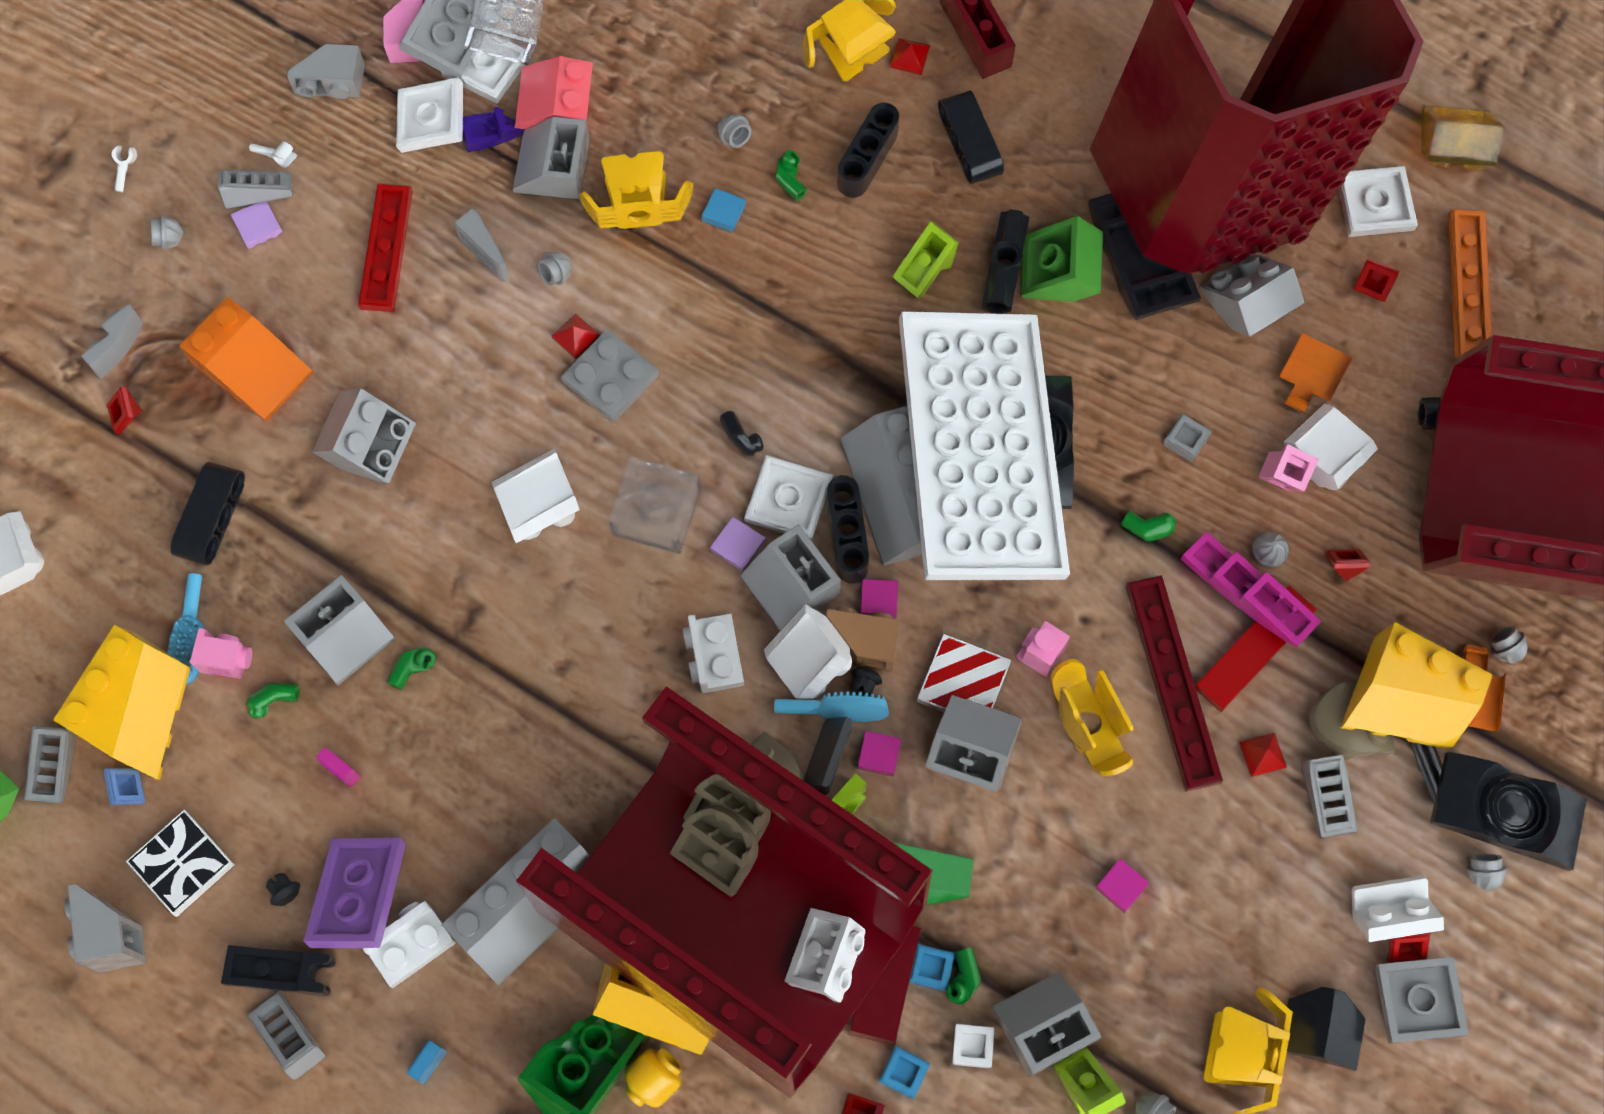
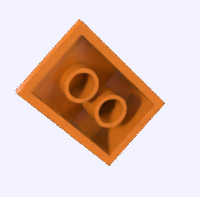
(245, 359)

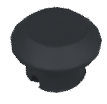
(865, 680)
(282, 890)

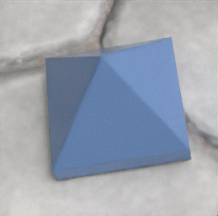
(124, 786)

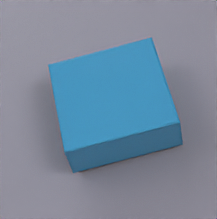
(723, 210)
(931, 968)
(426, 1062)
(904, 1072)

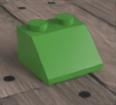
(1062, 261)

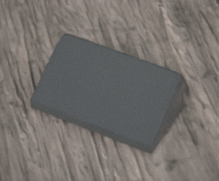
(828, 753)

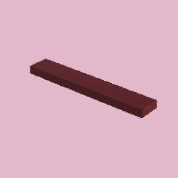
(1174, 684)

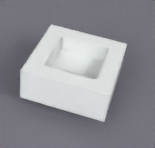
(973, 1046)

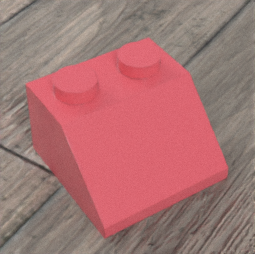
(553, 90)

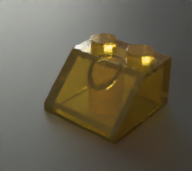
(1460, 137)

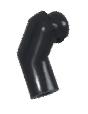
(737, 435)

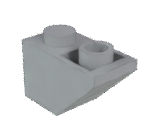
(329, 72)

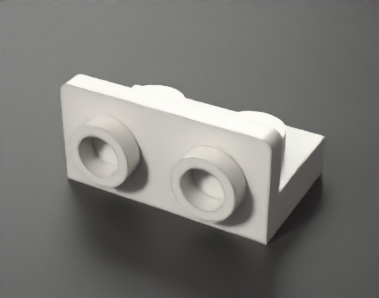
(715, 653)
(1395, 909)
(410, 943)
(826, 954)

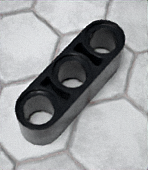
(870, 136)
(970, 137)
(207, 513)
(850, 513)

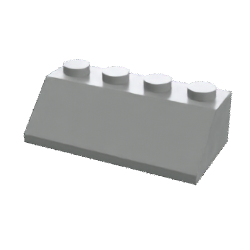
(884, 470)
(498, 920)

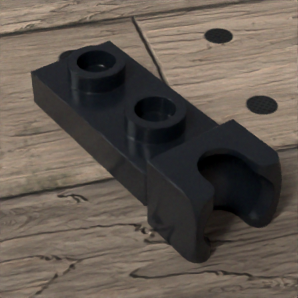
(275, 970)

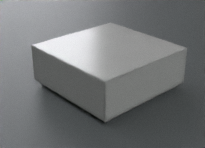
(1187, 438)

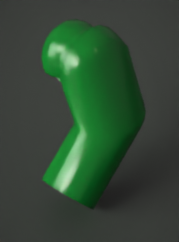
(786, 175)
(1152, 528)
(410, 663)
(267, 694)
(966, 980)

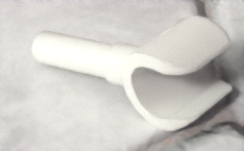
(281, 155)
(122, 165)

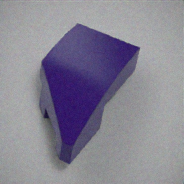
(488, 130)

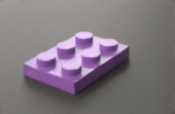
(355, 893)

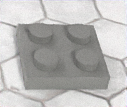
(610, 376)
(1421, 1000)

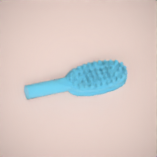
(186, 628)
(857, 708)

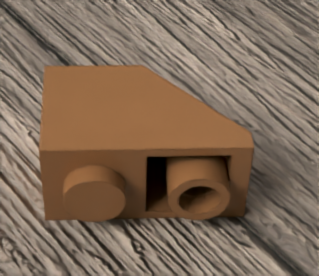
(869, 636)

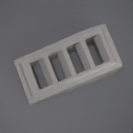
(252, 187)
(477, 239)
(63, 765)
(1343, 794)
(299, 1055)

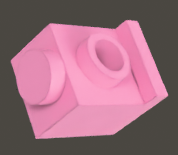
(1288, 469)
(1043, 648)
(220, 655)

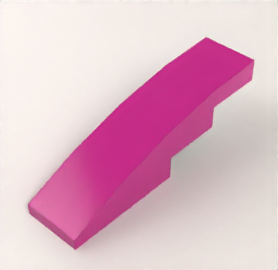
(1251, 591)

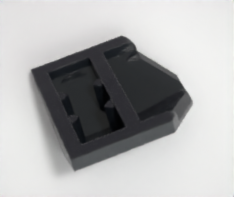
(1326, 1027)

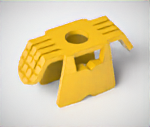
(856, 32)
(636, 193)
(1077, 697)
(1249, 1050)

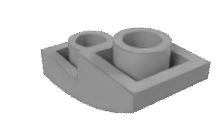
(122, 330)

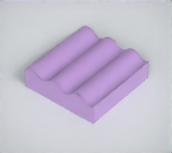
(256, 224)
(738, 544)

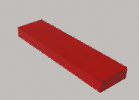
(385, 248)
(1242, 662)

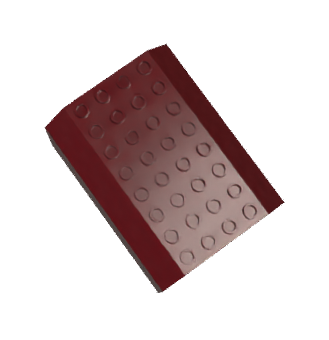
(1237, 177)
(1519, 469)
(724, 956)

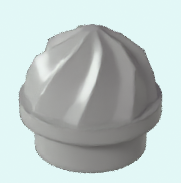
(734, 130)
(165, 232)
(554, 268)
(1270, 549)
(1509, 644)
(1487, 871)
(1154, 1104)

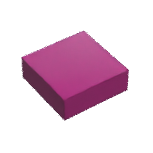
(879, 597)
(879, 753)
(337, 767)
(1122, 885)

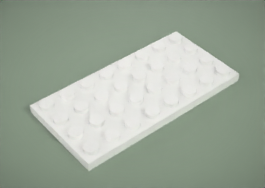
(982, 447)

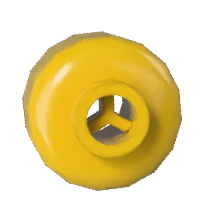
(653, 1077)

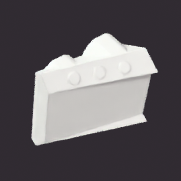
(1336, 444)
(536, 497)
(18, 556)
(808, 654)

